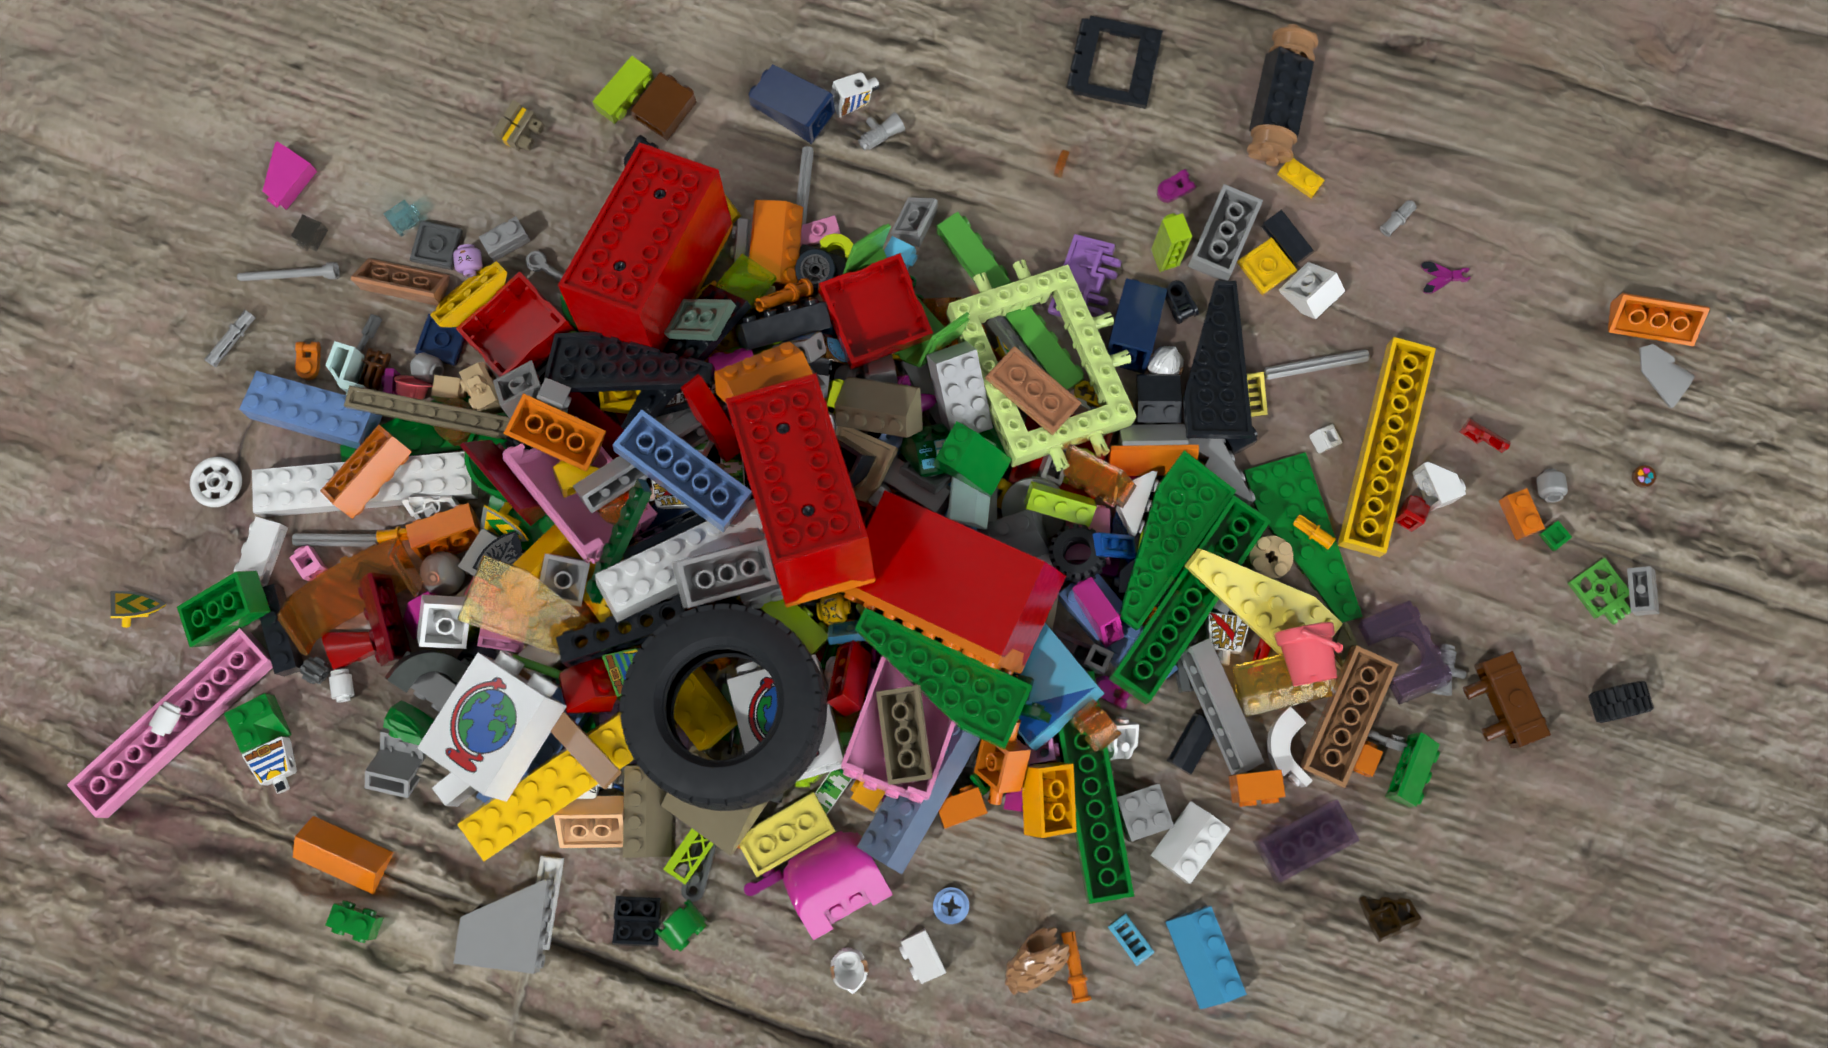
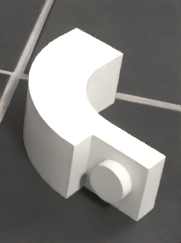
(1279, 743)

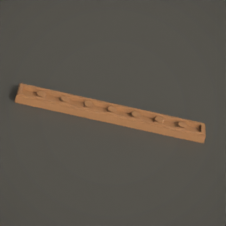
(582, 747)

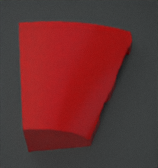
(1479, 433)
(347, 647)

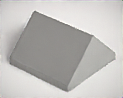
(915, 220)
(565, 577)

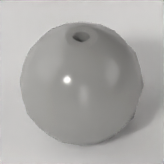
(441, 573)

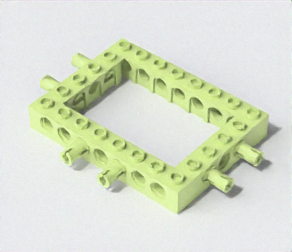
(1092, 425)

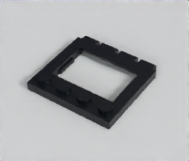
(1143, 68)

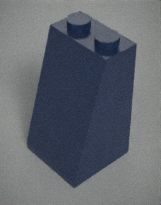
(793, 102)
(1137, 323)

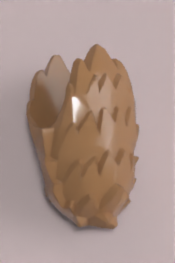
(1036, 961)

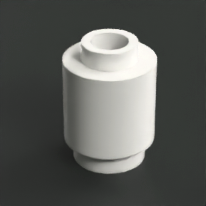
(341, 685)
(165, 718)

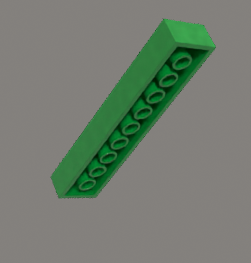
(1186, 605)
(1098, 819)

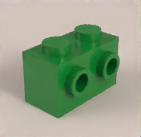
(354, 921)

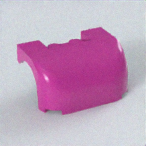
(833, 882)

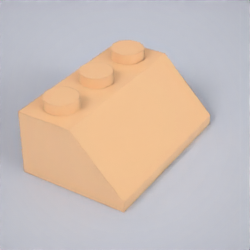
(591, 823)

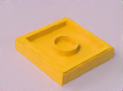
(1266, 266)

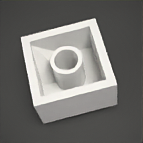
(439, 622)

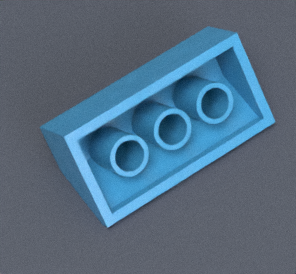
(1205, 957)

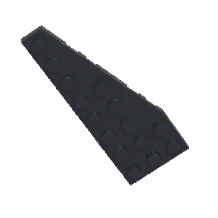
(606, 364)
(1217, 386)
(655, 400)

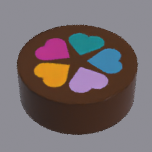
(1643, 476)

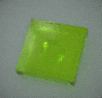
(746, 280)

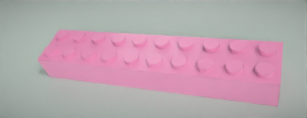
(203, 698)

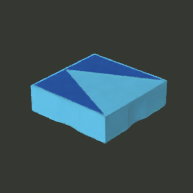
(1058, 685)

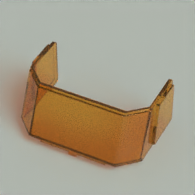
(335, 595)

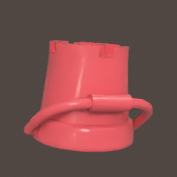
(1309, 652)

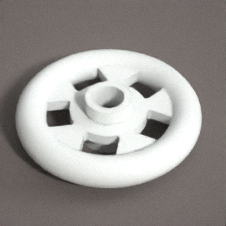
(198, 476)

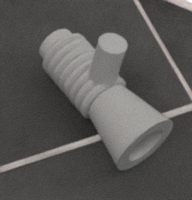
(880, 132)
(1448, 657)

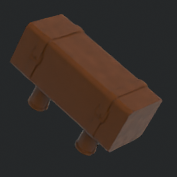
(1511, 701)

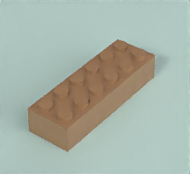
(1348, 716)

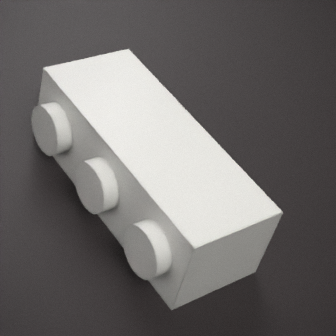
(262, 548)

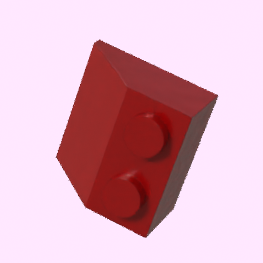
(587, 688)

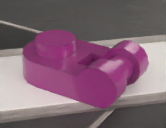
(1169, 191)
(1108, 688)
(770, 878)

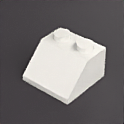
(1312, 289)
(1438, 485)
(922, 956)

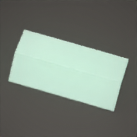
(968, 504)

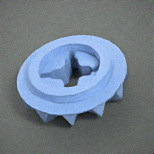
(956, 915)

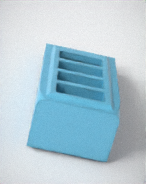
(1145, 954)

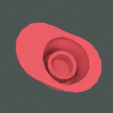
(411, 387)

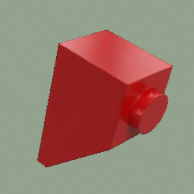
(1412, 513)

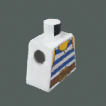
(852, 92)
(272, 763)

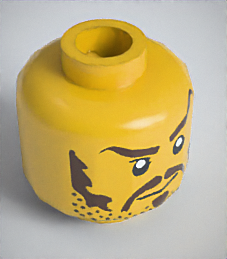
(833, 609)

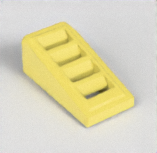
(1259, 376)

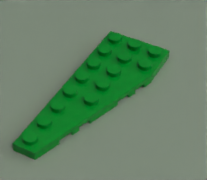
(1179, 518)

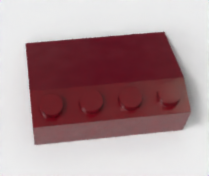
(490, 461)
(384, 617)

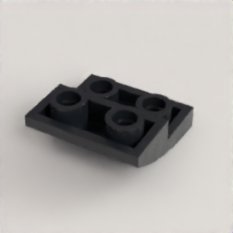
(636, 921)

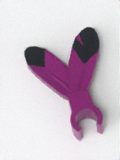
(1443, 276)

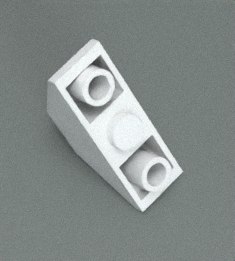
(1138, 503)

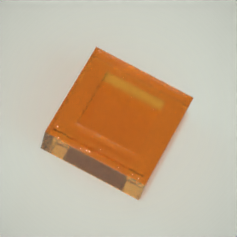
(1061, 163)

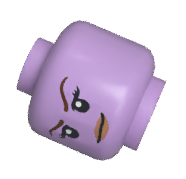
(467, 260)

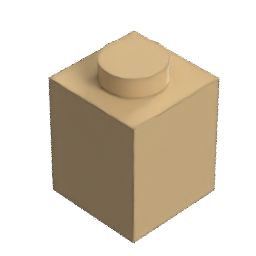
(447, 388)

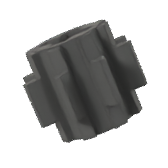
(315, 670)

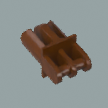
(373, 371)

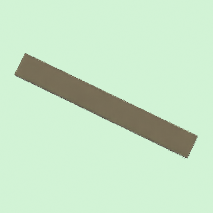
(426, 412)

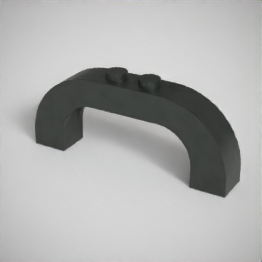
(414, 665)

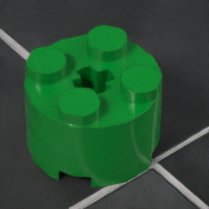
(681, 926)

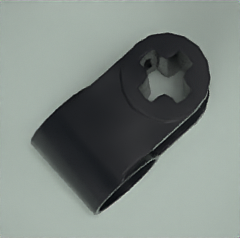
(1180, 306)

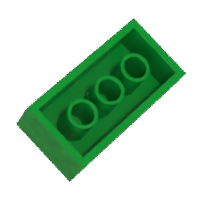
(223, 608)

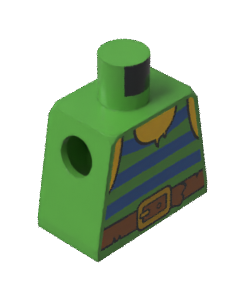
(617, 666)

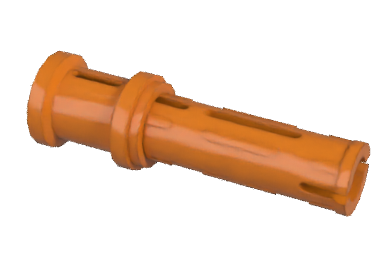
(791, 293)
(1076, 977)

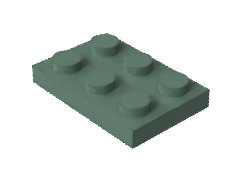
(700, 319)

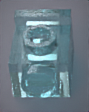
(402, 216)

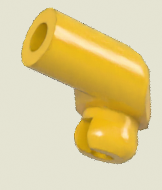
(1004, 486)

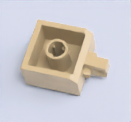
(479, 385)

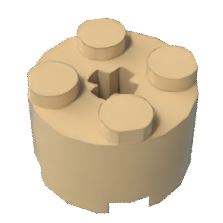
(1279, 551)

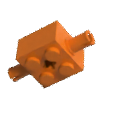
(1003, 767)

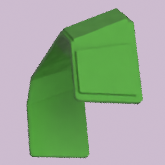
(871, 250)

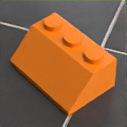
(444, 531)

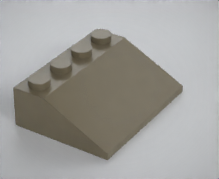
(722, 828)

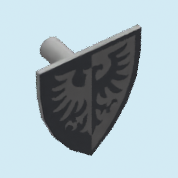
(504, 548)

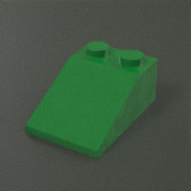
(972, 459)

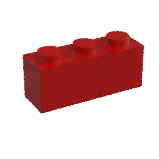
(849, 678)

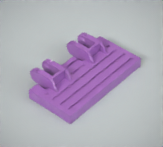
(1085, 263)

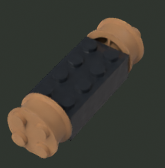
(1282, 95)

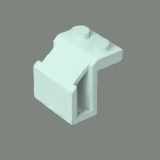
(345, 365)

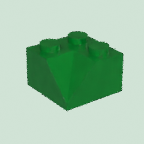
(257, 722)

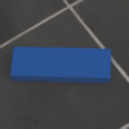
(1114, 545)

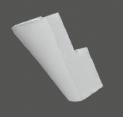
(427, 506)

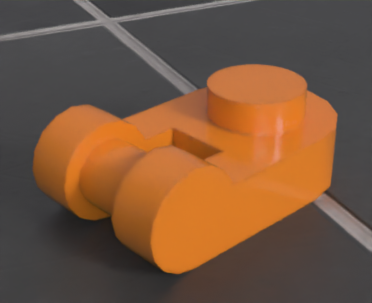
(307, 367)

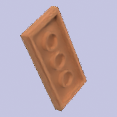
(1033, 390)

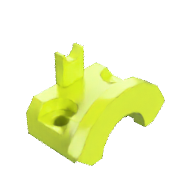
(836, 241)

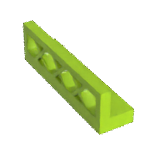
(679, 853)

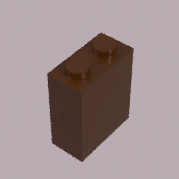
(664, 105)

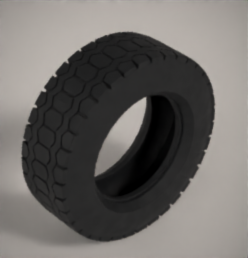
(668, 661)

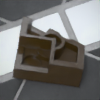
(1389, 916)

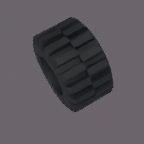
(1063, 542)
(1621, 701)

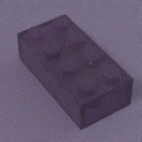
(1306, 840)

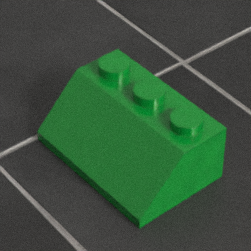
(1413, 770)

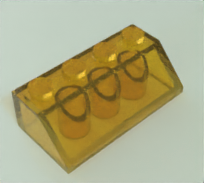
(1267, 686)

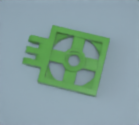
(1613, 605)

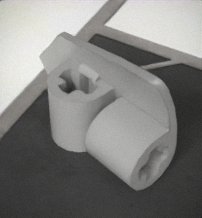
(1663, 374)

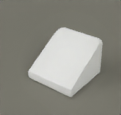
(1325, 438)

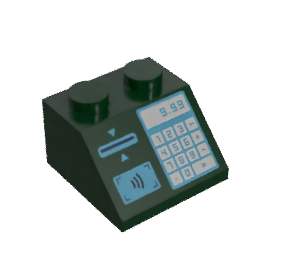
(924, 447)

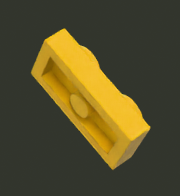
(1301, 177)

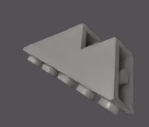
(1222, 464)

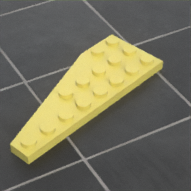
(1257, 599)

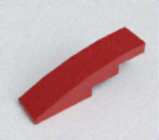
(712, 417)

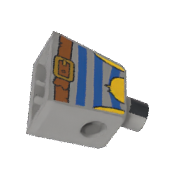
(811, 345)

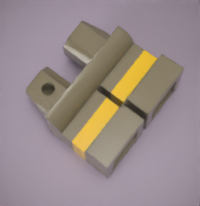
(517, 126)

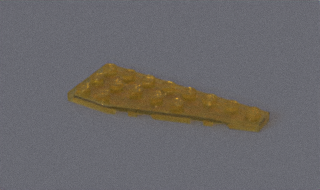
(519, 606)

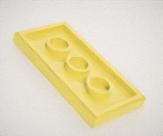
(785, 834)

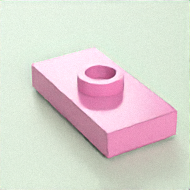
(815, 231)

